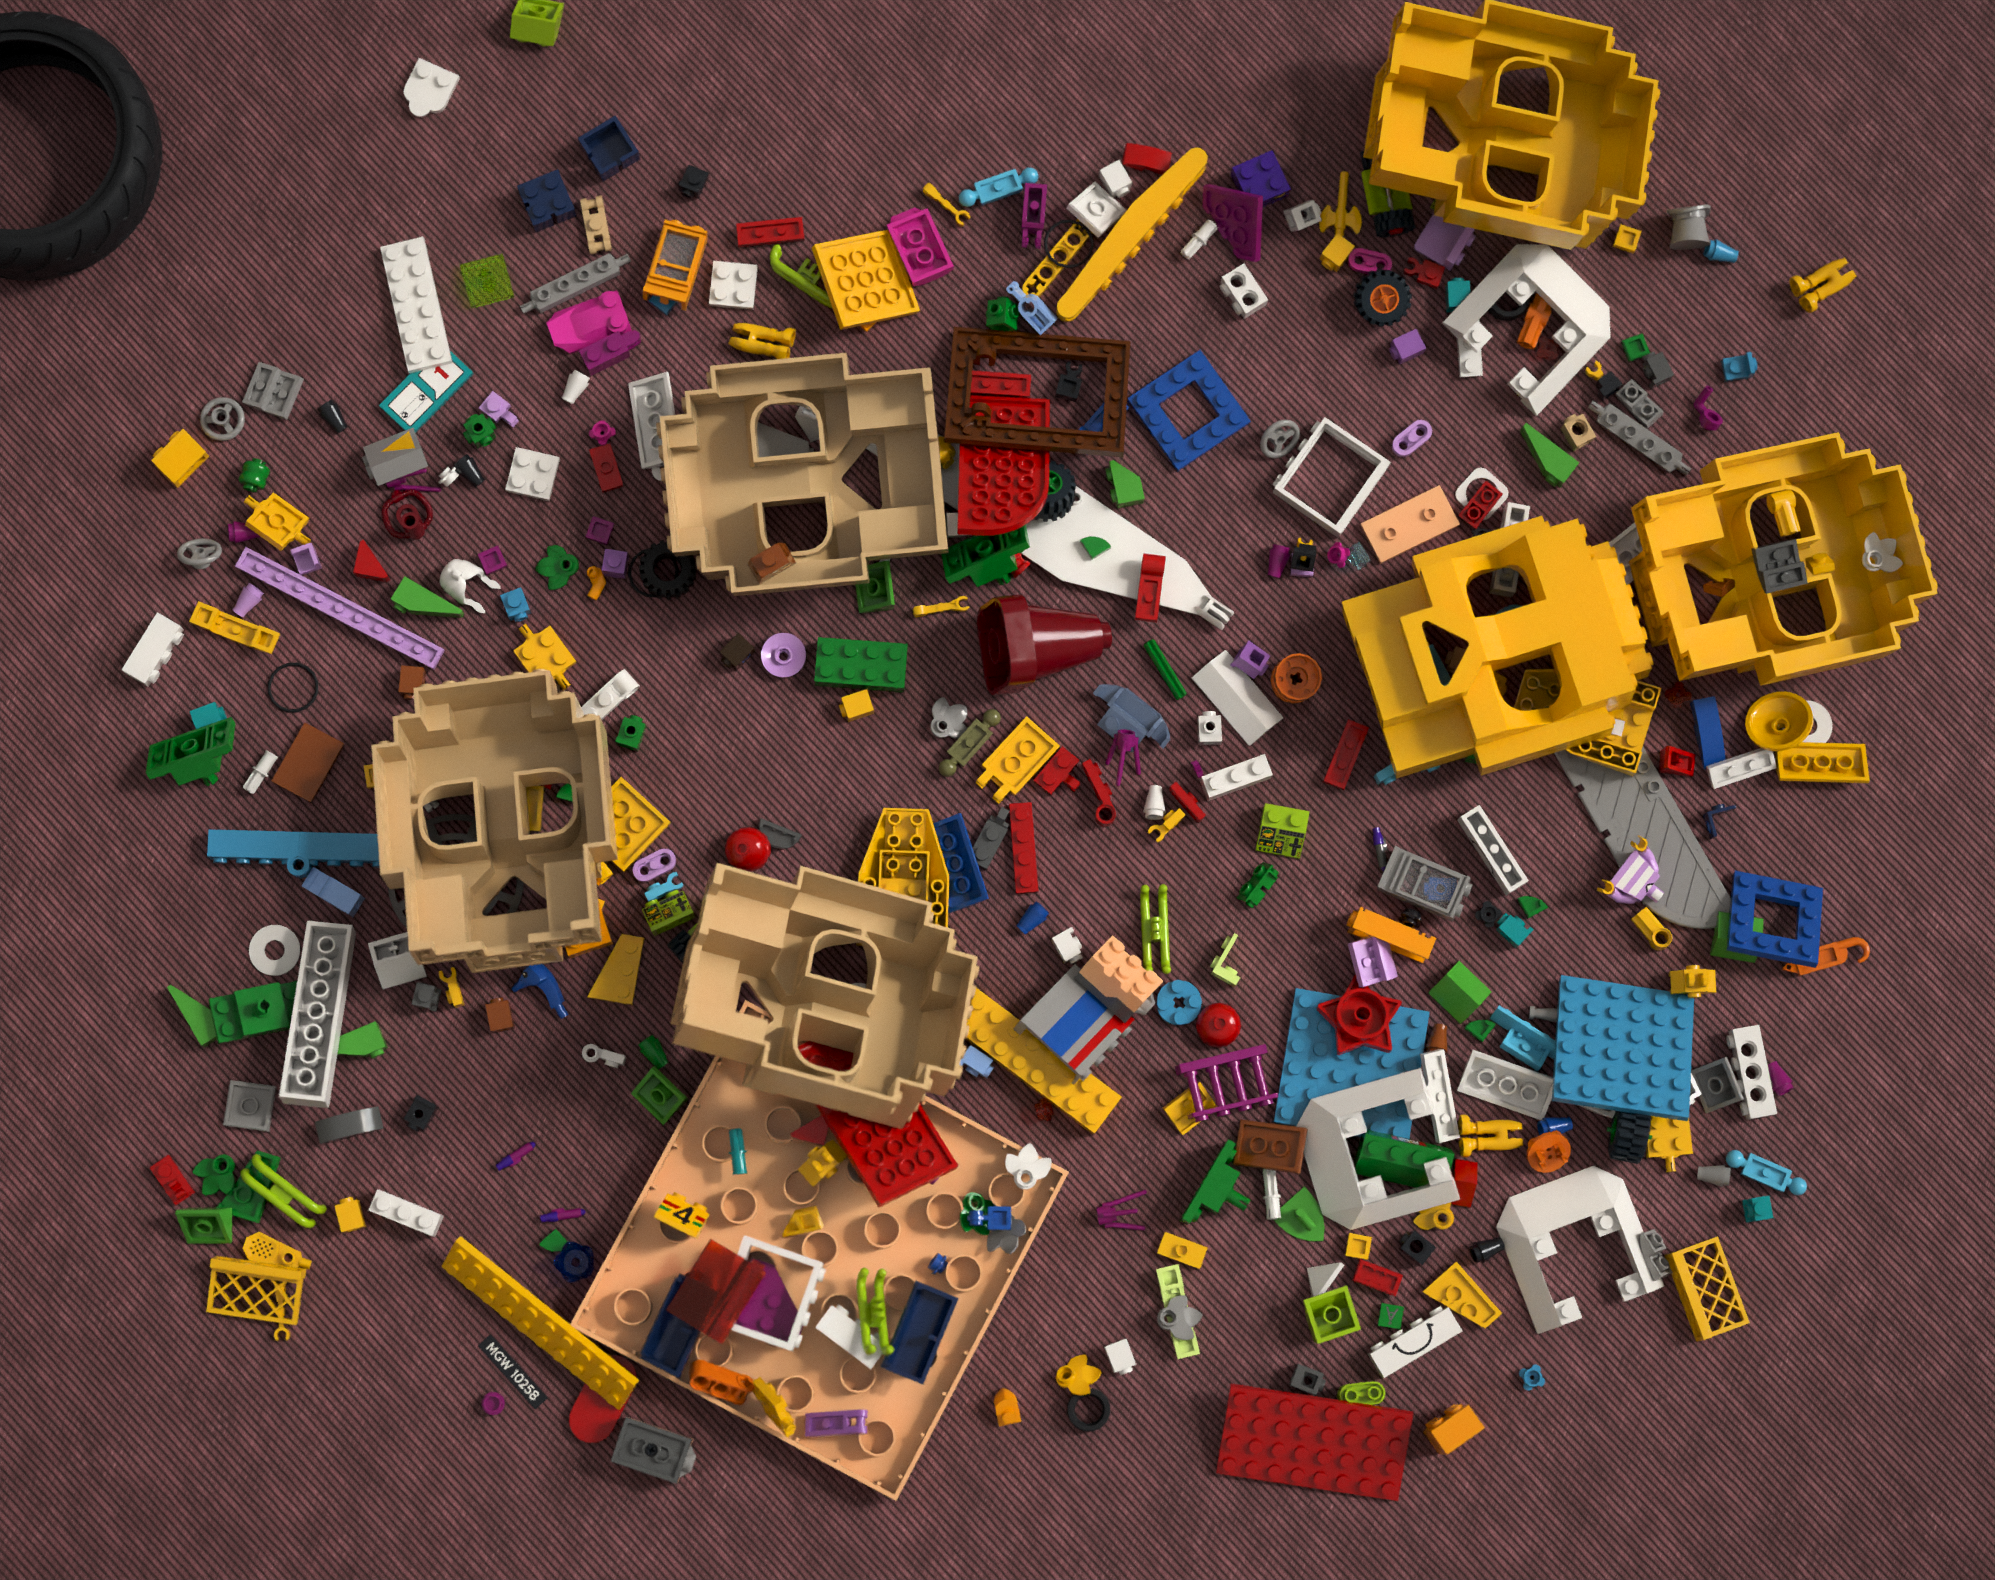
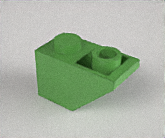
(1126, 485)

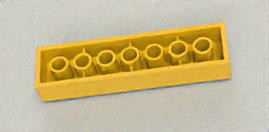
(1036, 1066)

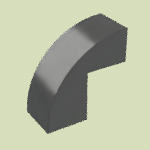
(349, 1124)

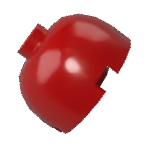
(747, 849)
(1218, 1025)

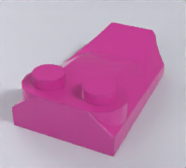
(919, 246)
(588, 322)

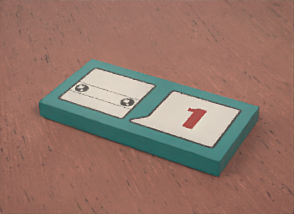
(425, 393)

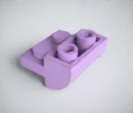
(1372, 960)

